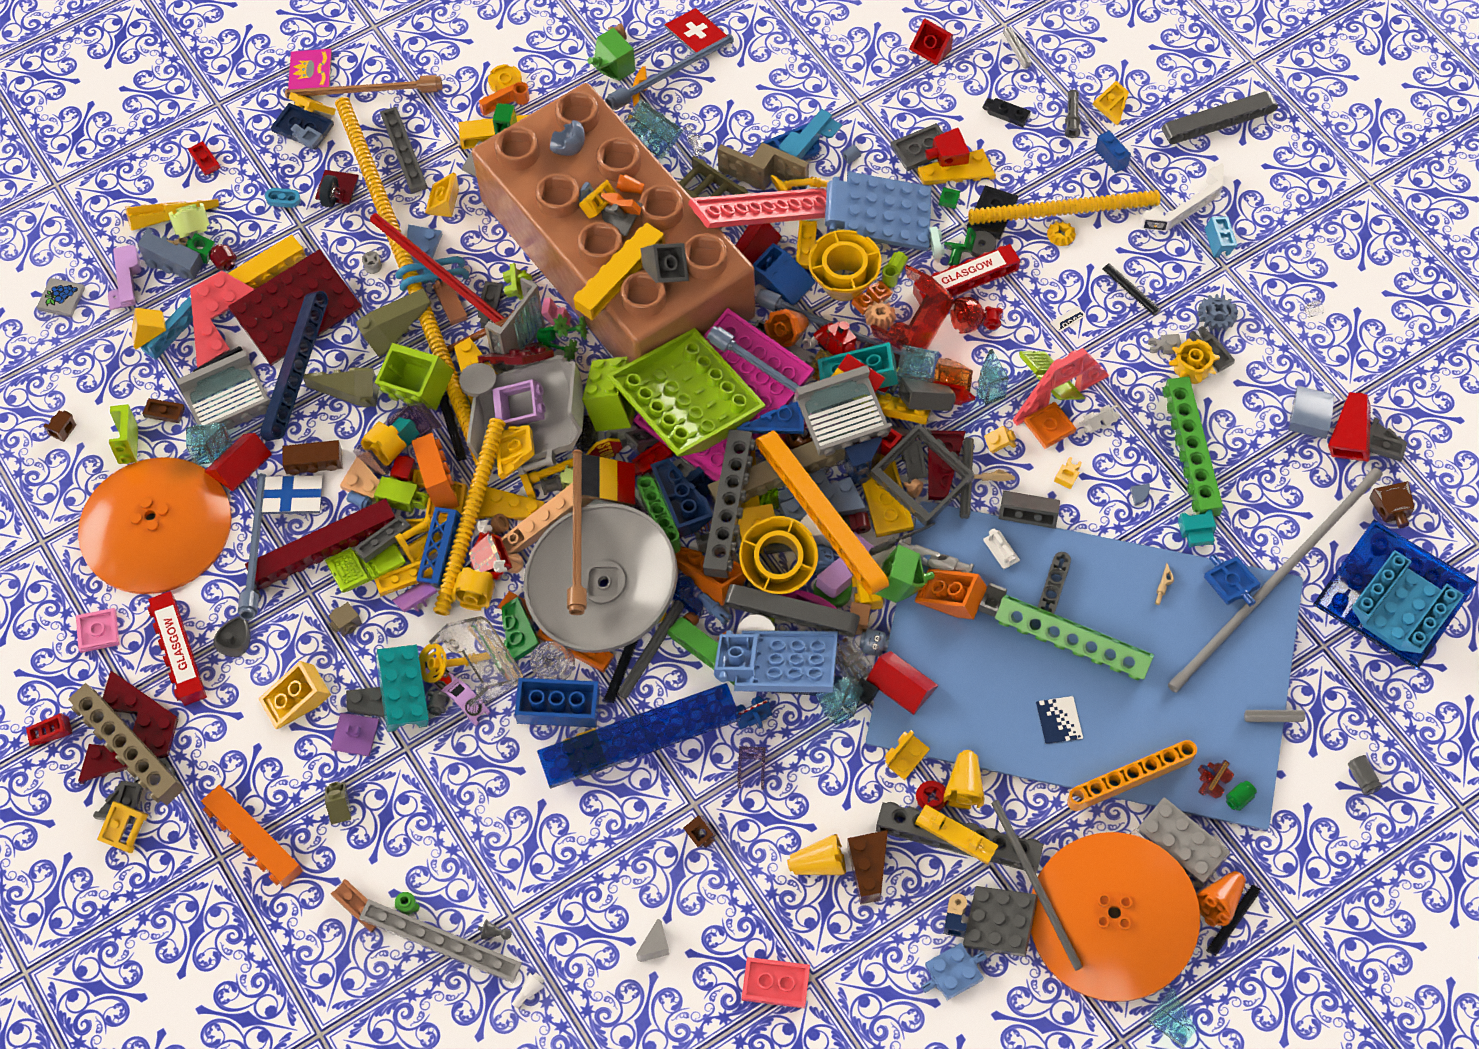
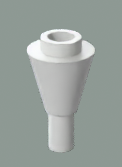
(532, 985)

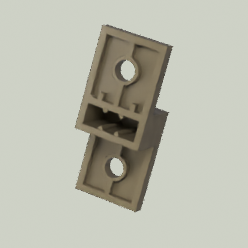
(763, 164)

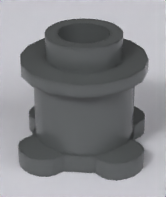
(437, 702)

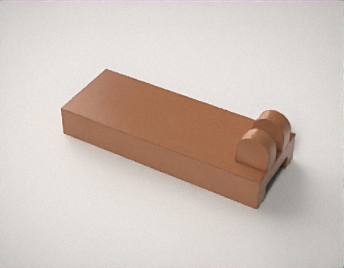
(449, 302)
(352, 901)

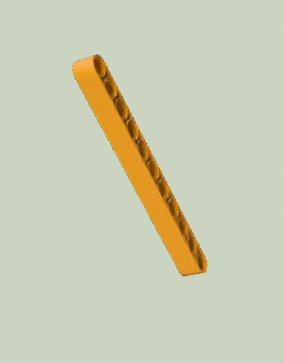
(822, 513)

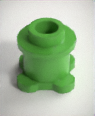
(407, 908)

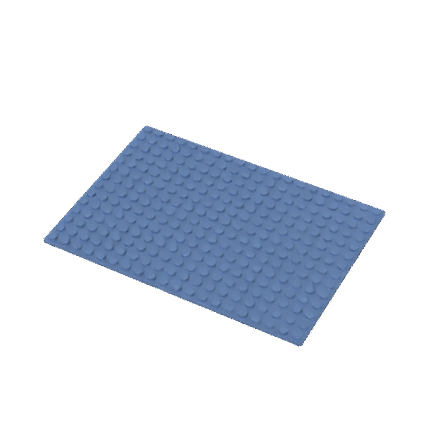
(996, 674)

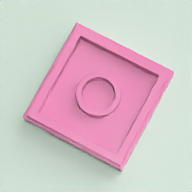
(97, 630)

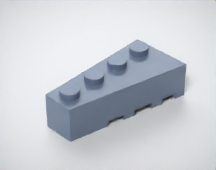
(840, 494)

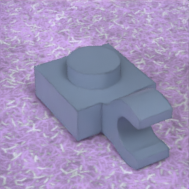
(307, 137)

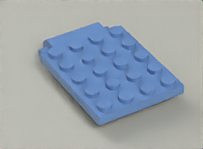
(880, 209)
(777, 660)

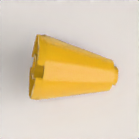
(965, 782)
(819, 858)

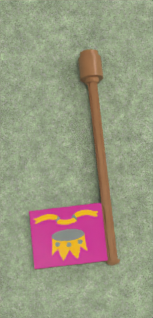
(312, 70)

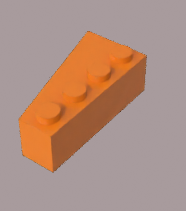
(435, 471)

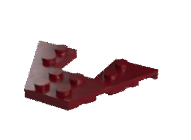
(152, 725)

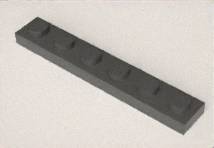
(403, 150)

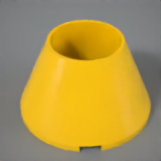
(844, 252)
(785, 531)

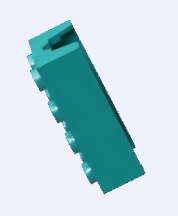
(401, 687)

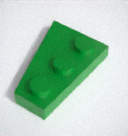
(519, 631)

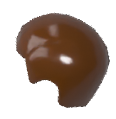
(796, 440)

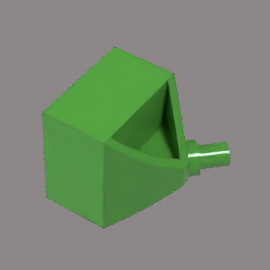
(613, 56)
(904, 574)

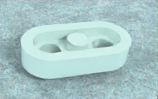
(936, 247)

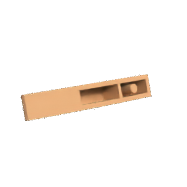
(538, 522)

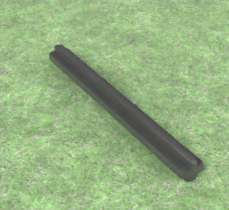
(650, 649)

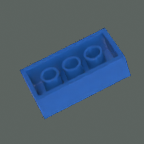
(557, 702)

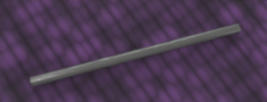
(1037, 886)

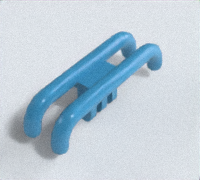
(427, 274)

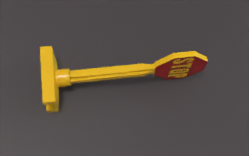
(605, 448)

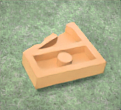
(360, 480)

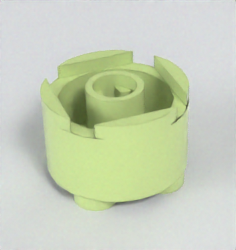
(189, 219)

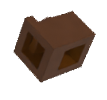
(60, 425)
(693, 829)

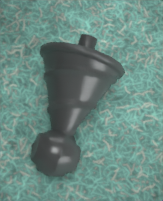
(490, 930)

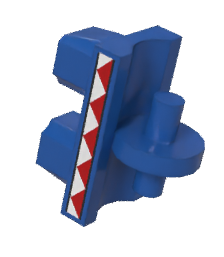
(755, 713)

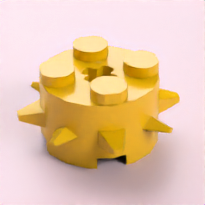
(1194, 360)

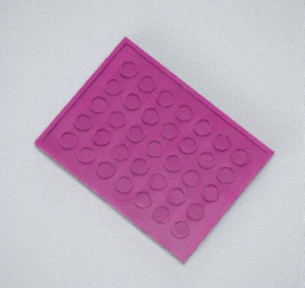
(765, 387)

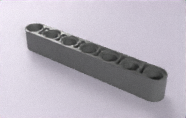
(1219, 117)
(792, 610)

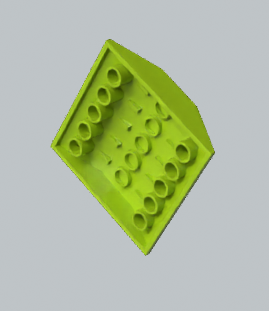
(687, 393)

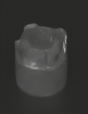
(1314, 308)

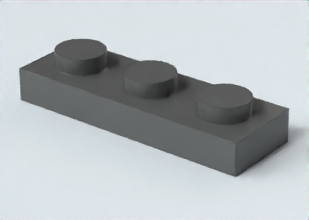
(381, 539)

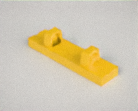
(956, 834)

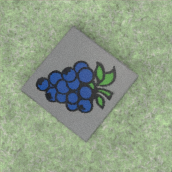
(60, 297)

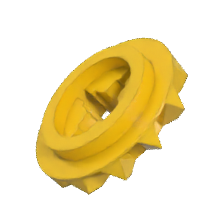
(1059, 239)

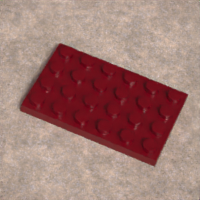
(273, 308)

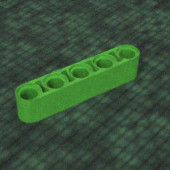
(657, 509)
(695, 641)

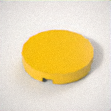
(503, 76)

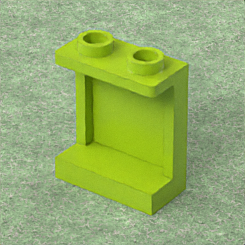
(125, 446)

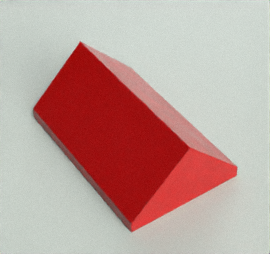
(757, 240)
(239, 461)
(901, 682)

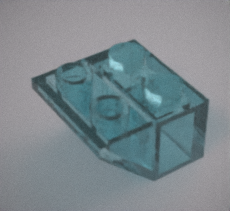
(207, 442)
(843, 701)

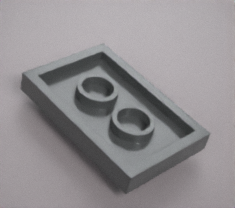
(912, 147)

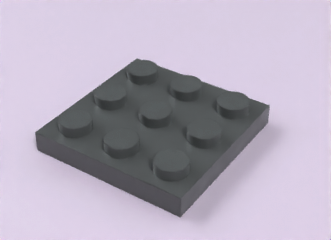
(1000, 921)

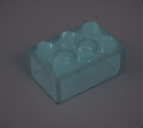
(653, 128)

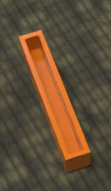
(251, 836)

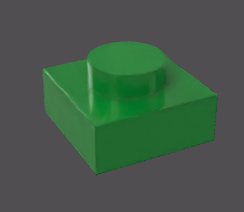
(949, 198)

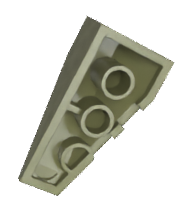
(390, 321)
(352, 386)

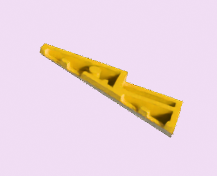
(152, 214)

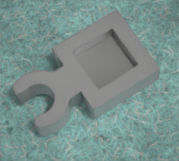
(1165, 343)

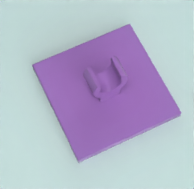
(414, 596)
(354, 734)

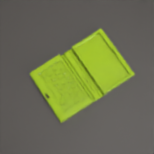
(1039, 363)
(354, 572)

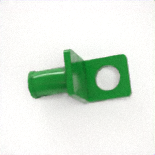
(958, 249)

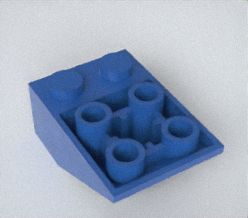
(782, 274)

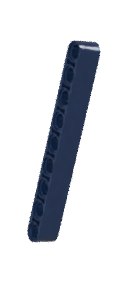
(291, 375)

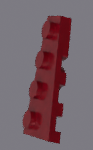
(939, 472)

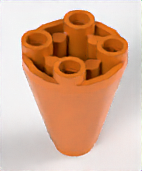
(1221, 899)

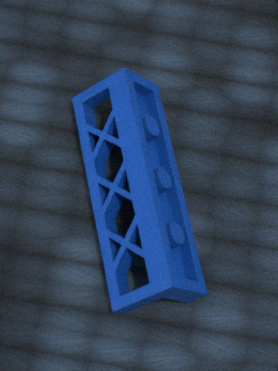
(445, 544)

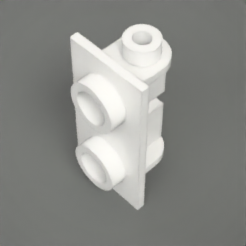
(1106, 414)
(1001, 549)

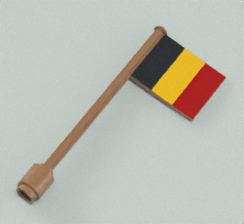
(600, 480)

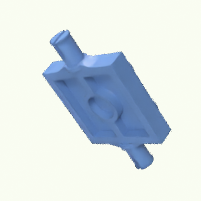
(954, 971)

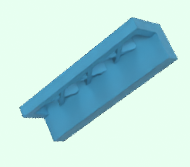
(174, 327)

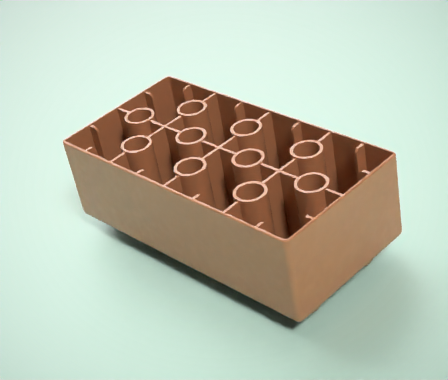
(538, 205)

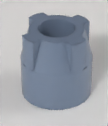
(851, 154)

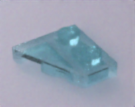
(1172, 1019)

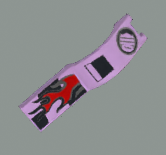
(460, 694)

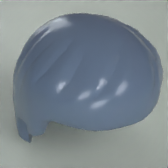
(569, 140)

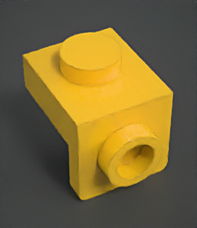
(1000, 439)

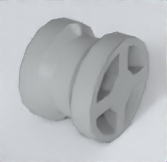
(371, 262)

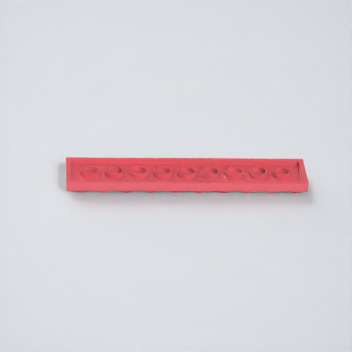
(760, 207)

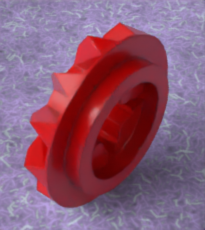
(928, 788)

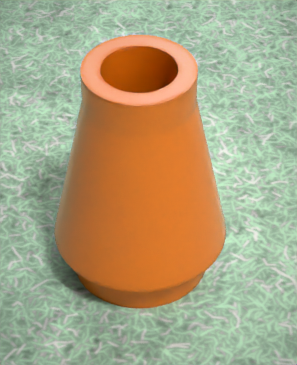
(629, 184)

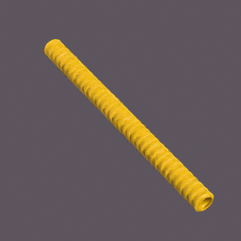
(1063, 207)
(469, 515)

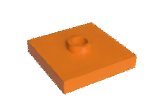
(1049, 425)

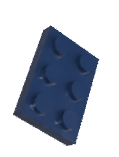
(296, 115)

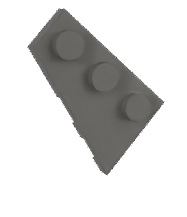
(365, 701)

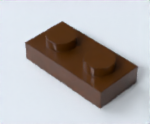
(163, 410)

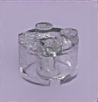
(542, 657)

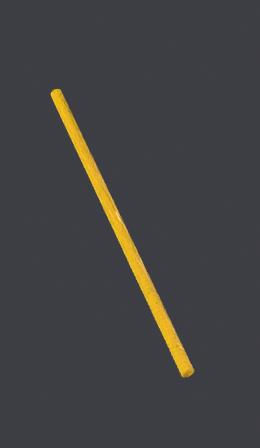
(383, 207)

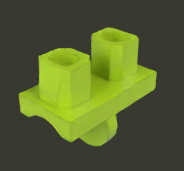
(514, 276)

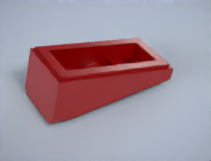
(61, 726)

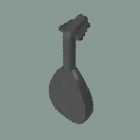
(233, 636)

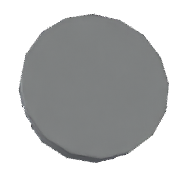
(478, 380)

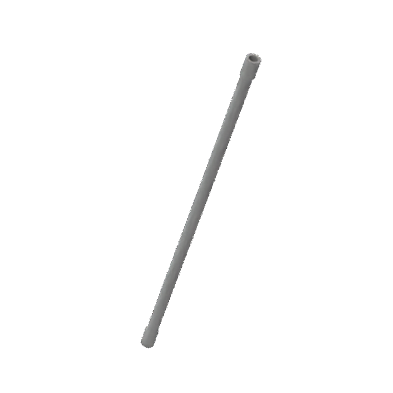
(1183, 676)

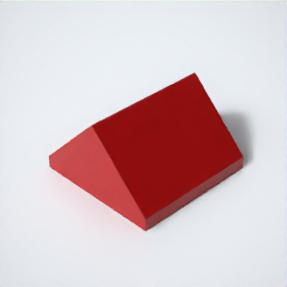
(932, 42)

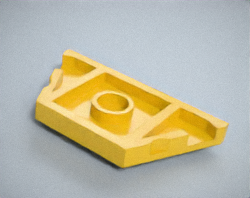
(514, 449)

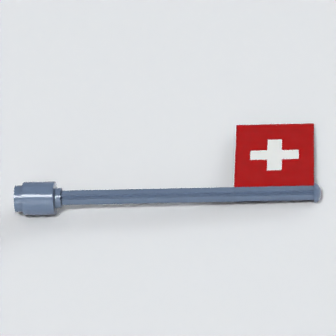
(696, 34)

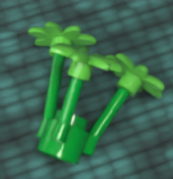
(547, 335)

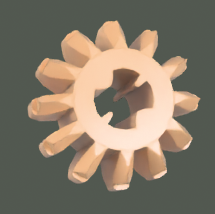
(880, 315)

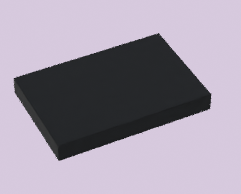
(990, 198)

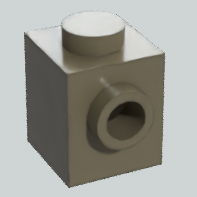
(344, 619)

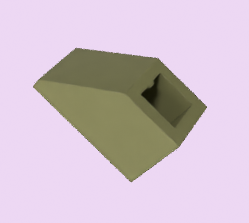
(337, 802)

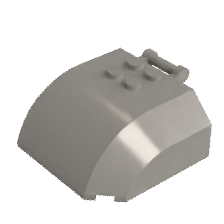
(563, 411)

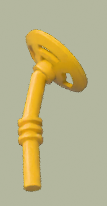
(787, 185)
(437, 663)

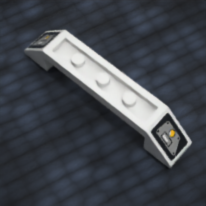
(1157, 221)

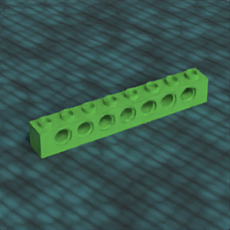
(1182, 389)
(1142, 658)

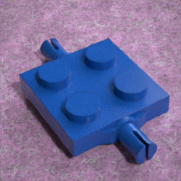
(1232, 580)

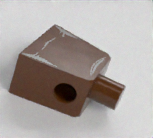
(1394, 503)

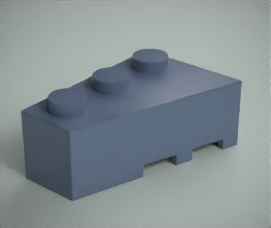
(168, 257)

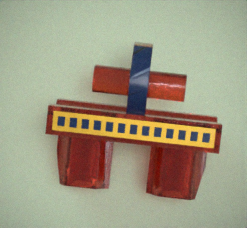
(1211, 775)

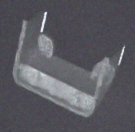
(485, 654)

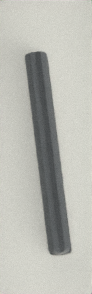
(965, 499)

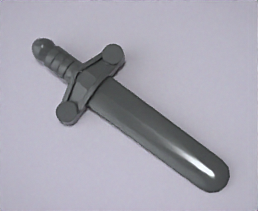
(889, 544)

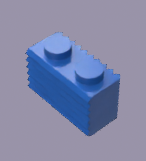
(1112, 151)

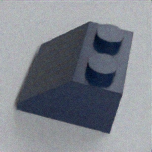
(861, 459)

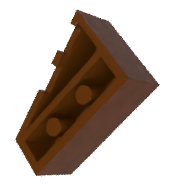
(867, 863)

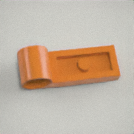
(517, 92)

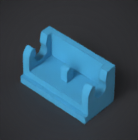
(1220, 236)

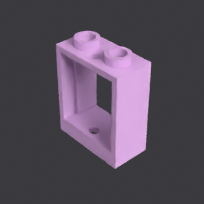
(501, 402)

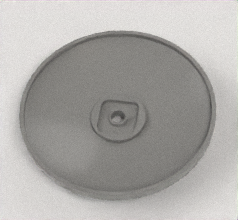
(615, 546)

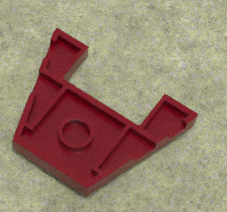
(532, 353)

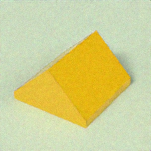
(443, 196)
(146, 326)

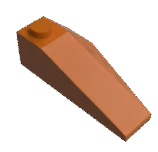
(691, 564)

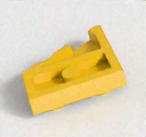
(1112, 102)
(310, 104)

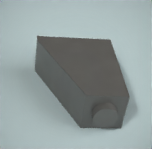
(925, 395)

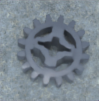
(1217, 313)

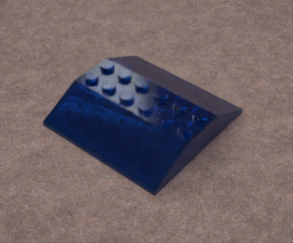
(1362, 566)

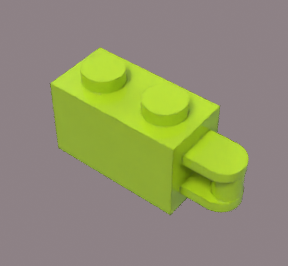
(400, 494)

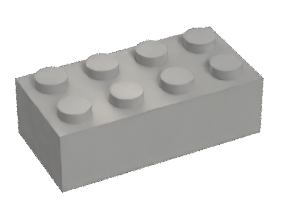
(1184, 840)

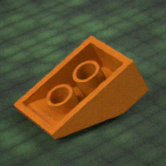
(953, 593)

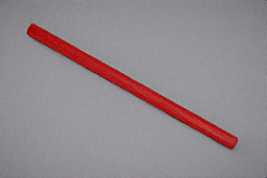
(436, 268)

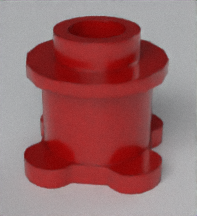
(992, 317)

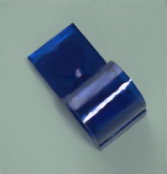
(686, 596)

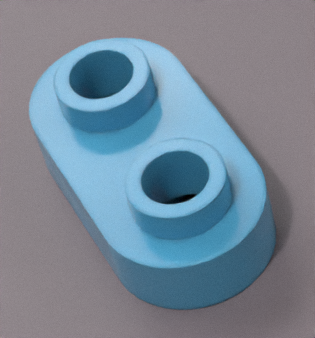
(283, 197)

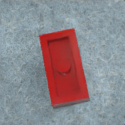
(204, 158)

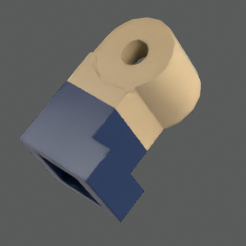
(955, 910)

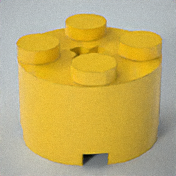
(383, 442)
(473, 589)

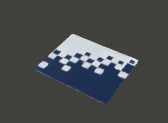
(1059, 720)

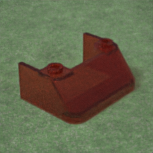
(926, 319)

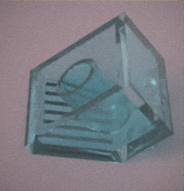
(992, 380)

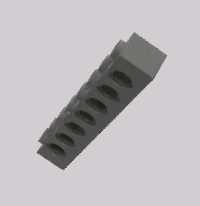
(736, 441)
(909, 831)

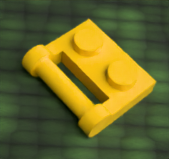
(415, 550)
(116, 824)

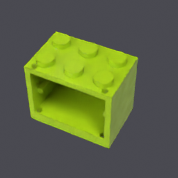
(413, 376)
(603, 401)

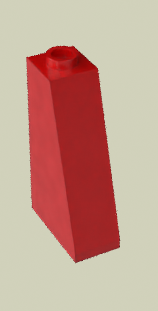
(1352, 430)

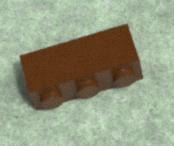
(312, 457)

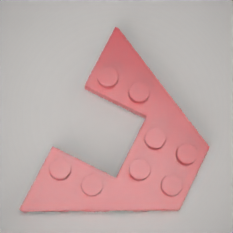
(208, 301)
(1076, 364)

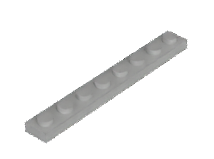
(440, 941)

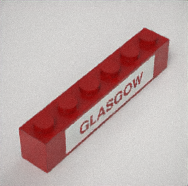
(975, 271)
(177, 649)

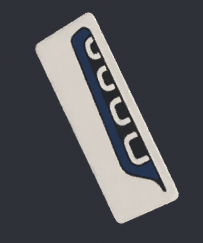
(1068, 319)

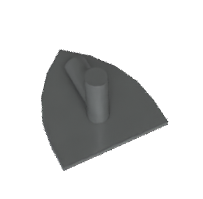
(618, 218)

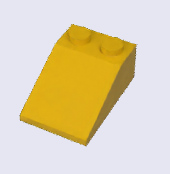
(294, 694)

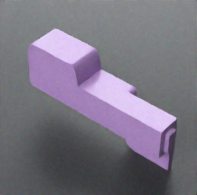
(126, 264)
(837, 575)

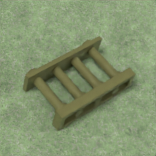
(711, 175)

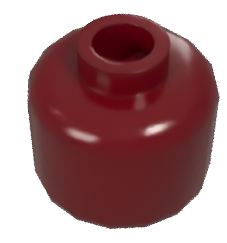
(223, 257)

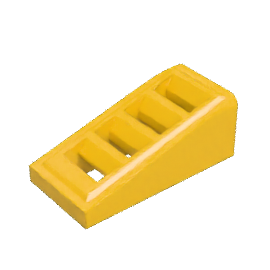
(589, 206)

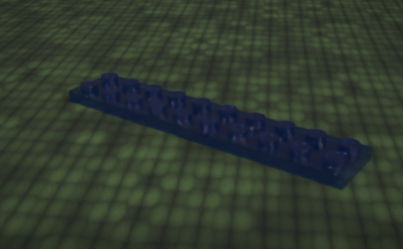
(638, 735)

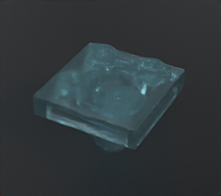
(917, 363)

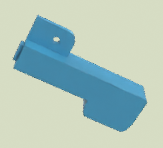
(800, 144)

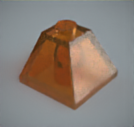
(953, 373)

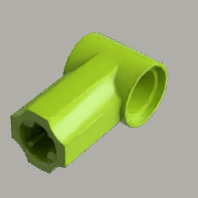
(893, 269)

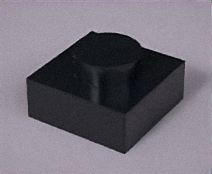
(869, 691)

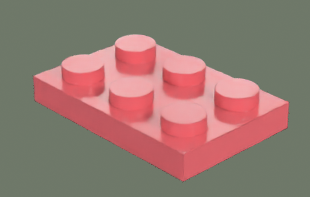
(775, 982)

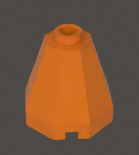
(786, 326)

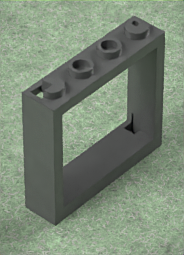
(905, 499)

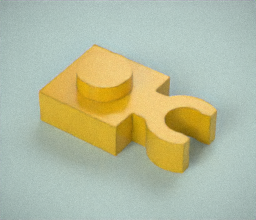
(1068, 474)

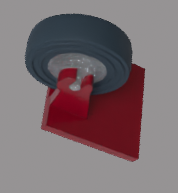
(336, 188)

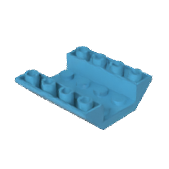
(1404, 606)

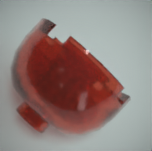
(967, 314)

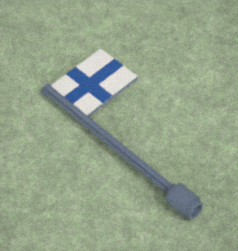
(276, 496)

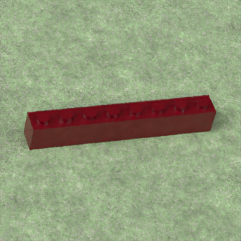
(321, 544)

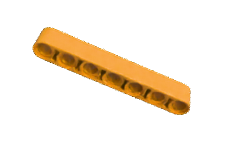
(1125, 782)

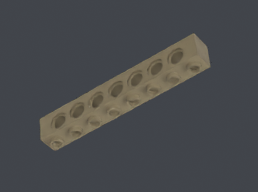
(118, 733)

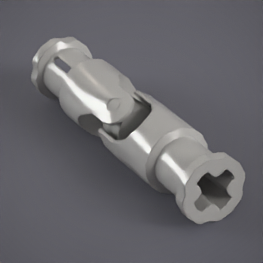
(938, 560)

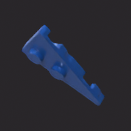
(785, 420)

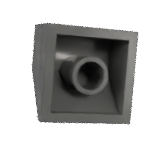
(665, 262)

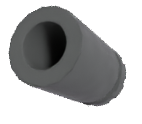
(1364, 775)

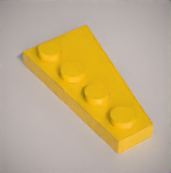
(978, 168)

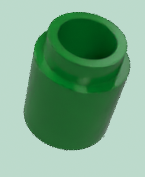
(1241, 795)

